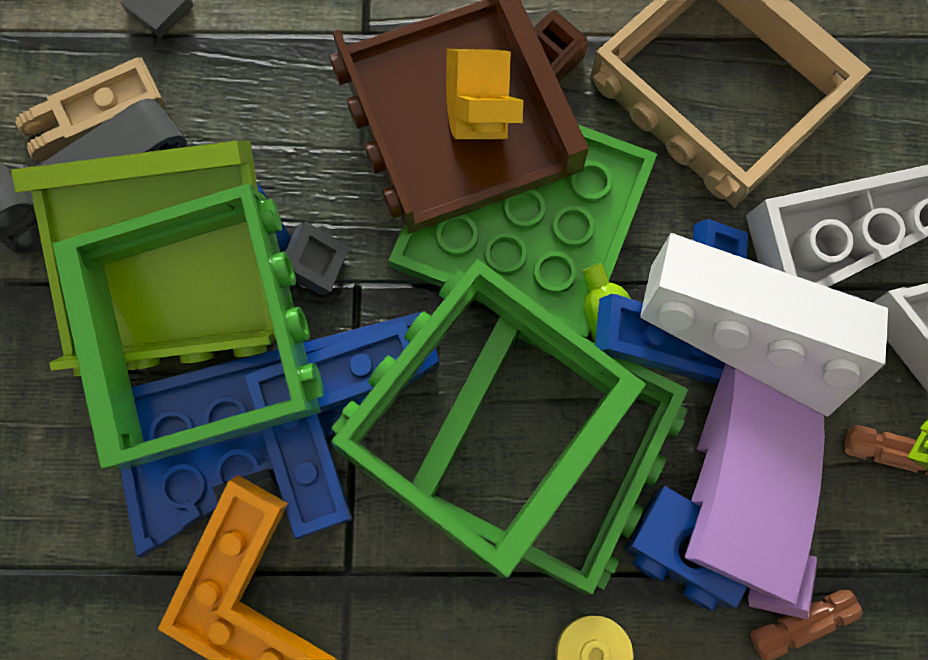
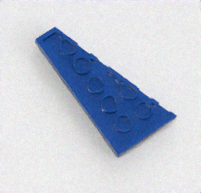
(178, 490)

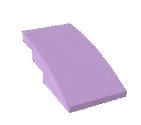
(758, 486)

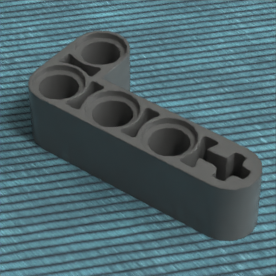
(134, 130)

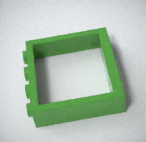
(549, 333)
(98, 339)
(622, 512)

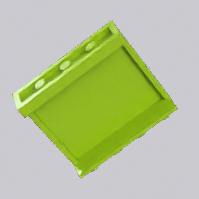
(172, 298)

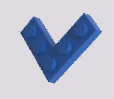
(633, 339)
(300, 447)

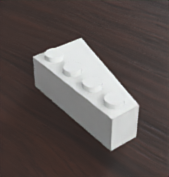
(841, 226)
(767, 322)

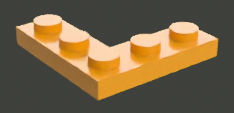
(207, 601)

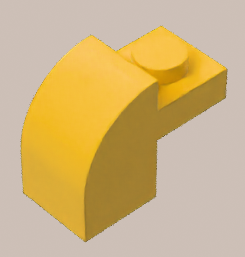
(480, 94)

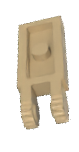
(85, 107)

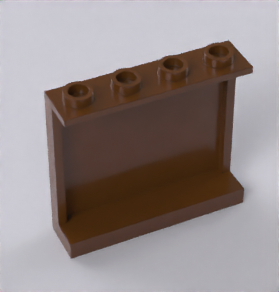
(403, 104)

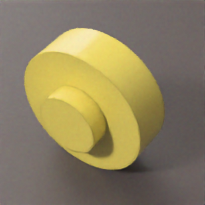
(593, 640)

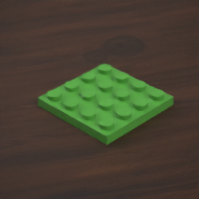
(543, 234)

